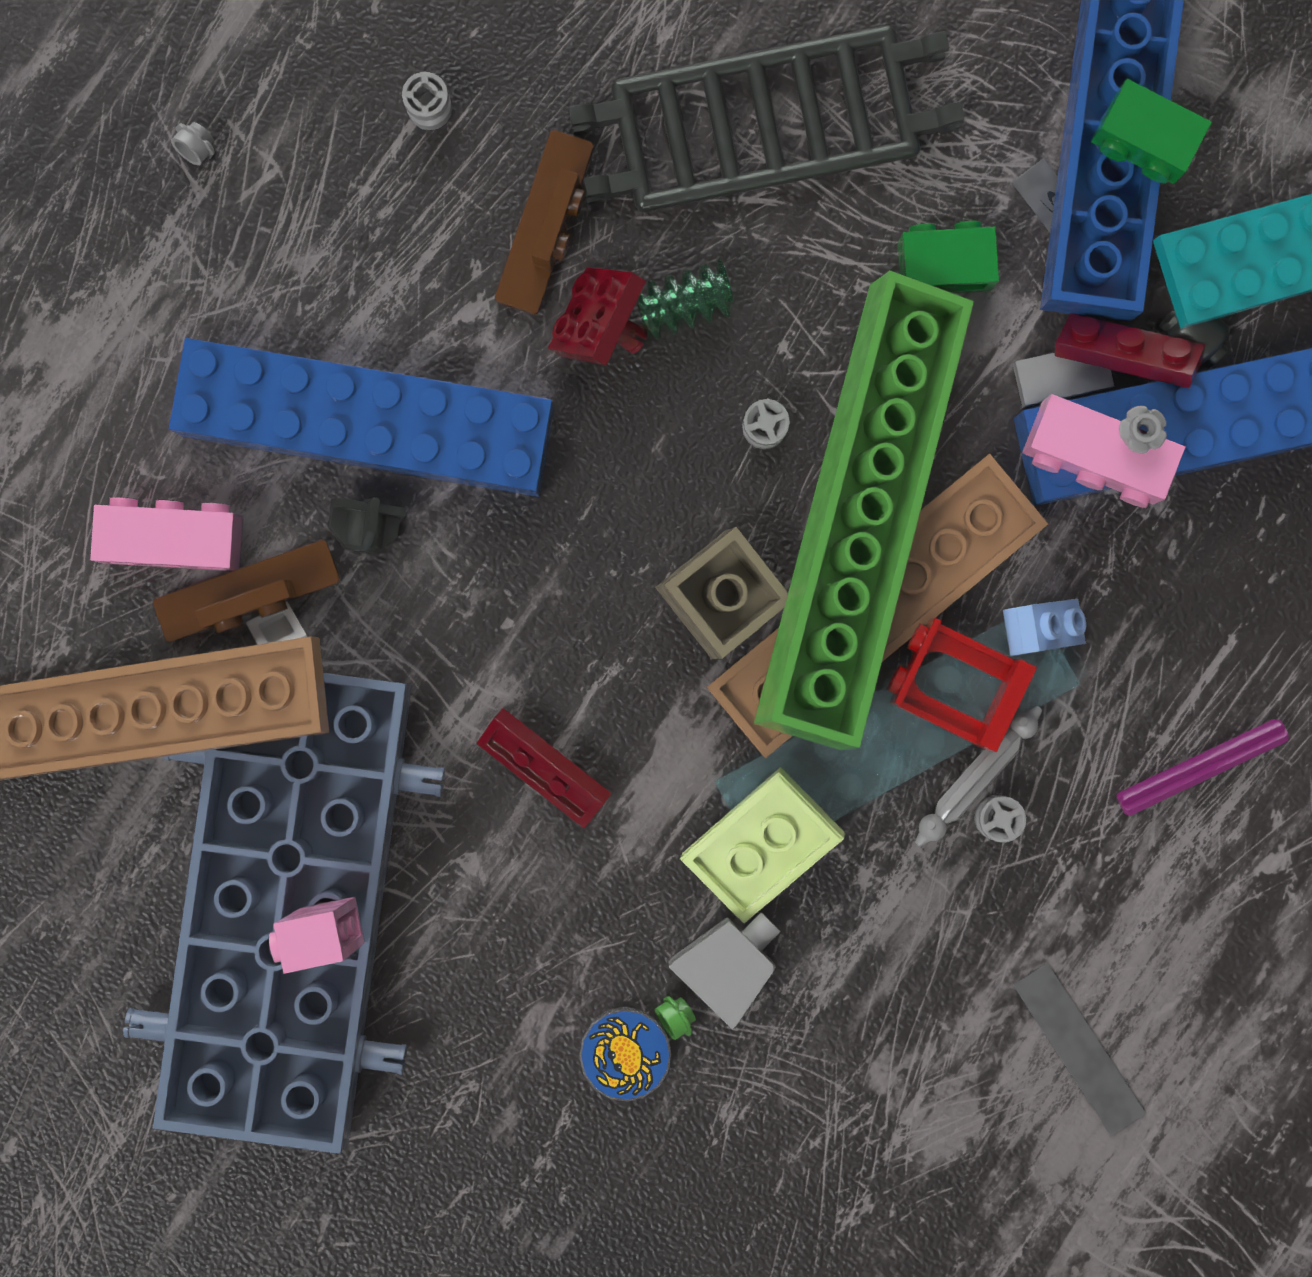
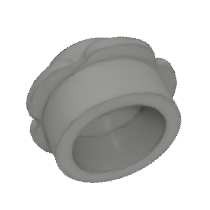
(193, 143)
(1131, 434)

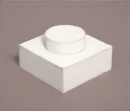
(276, 627)

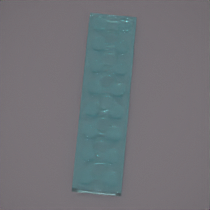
(895, 741)

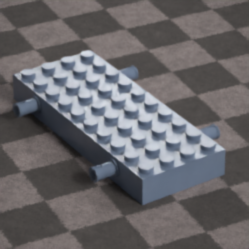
(274, 834)

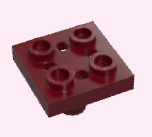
(599, 317)

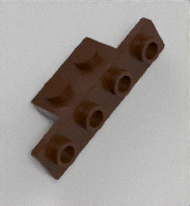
(544, 222)
(245, 591)

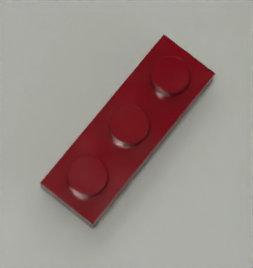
(1130, 350)
(543, 768)

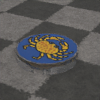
(625, 1054)

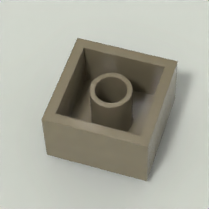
(724, 593)

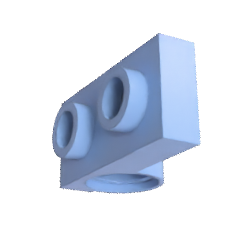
(1044, 626)

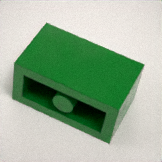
(1150, 133)
(950, 258)

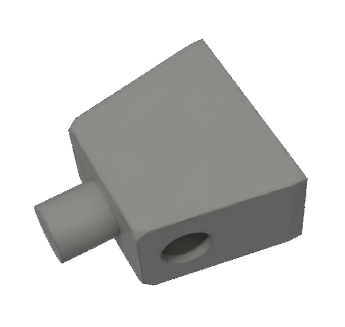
(728, 966)

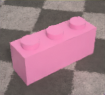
(1092, 448)
(166, 535)
(317, 935)

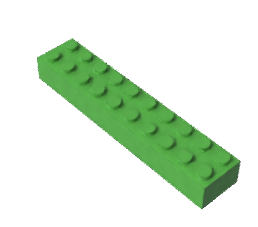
(864, 513)

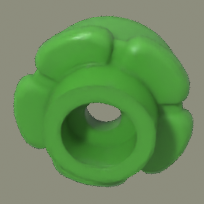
(675, 1017)

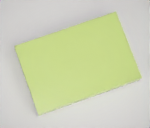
(762, 845)

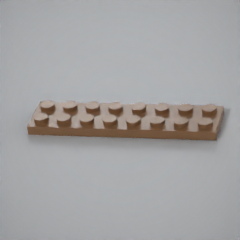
(953, 548)
(163, 708)

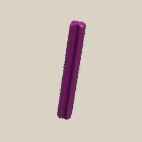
(1202, 767)

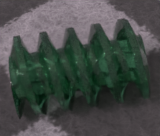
(686, 299)

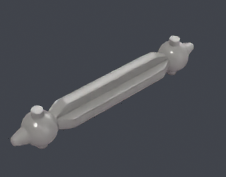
(977, 778)

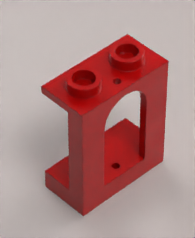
(938, 638)

